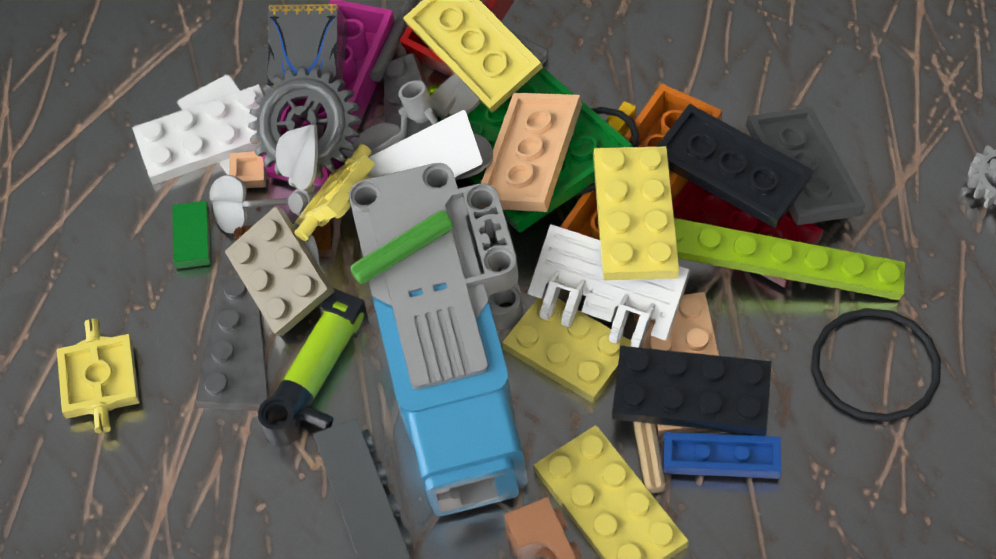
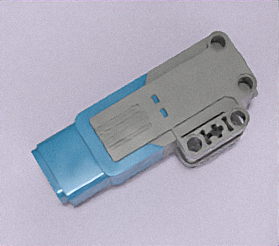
(442, 328)

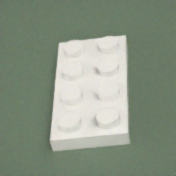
(198, 135)

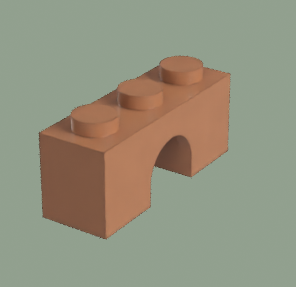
(539, 532)

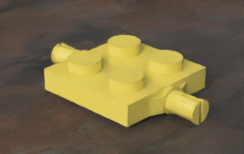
(333, 196)
(97, 376)

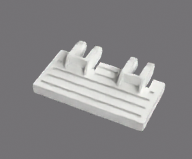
(575, 265)

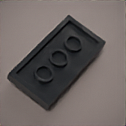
(734, 165)
(692, 390)

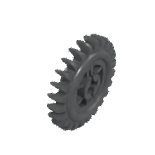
(319, 92)

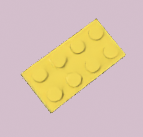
(474, 47)
(635, 213)
(608, 500)

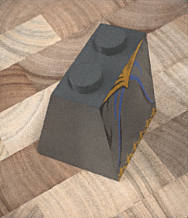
(306, 37)

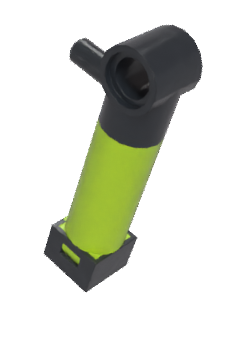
(340, 319)

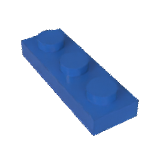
(722, 455)

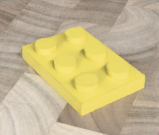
(572, 356)

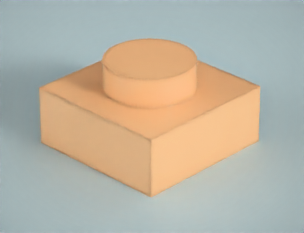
(248, 168)

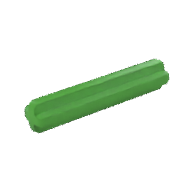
(401, 247)

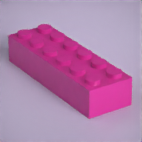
(365, 38)

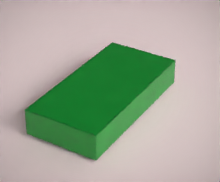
(191, 234)

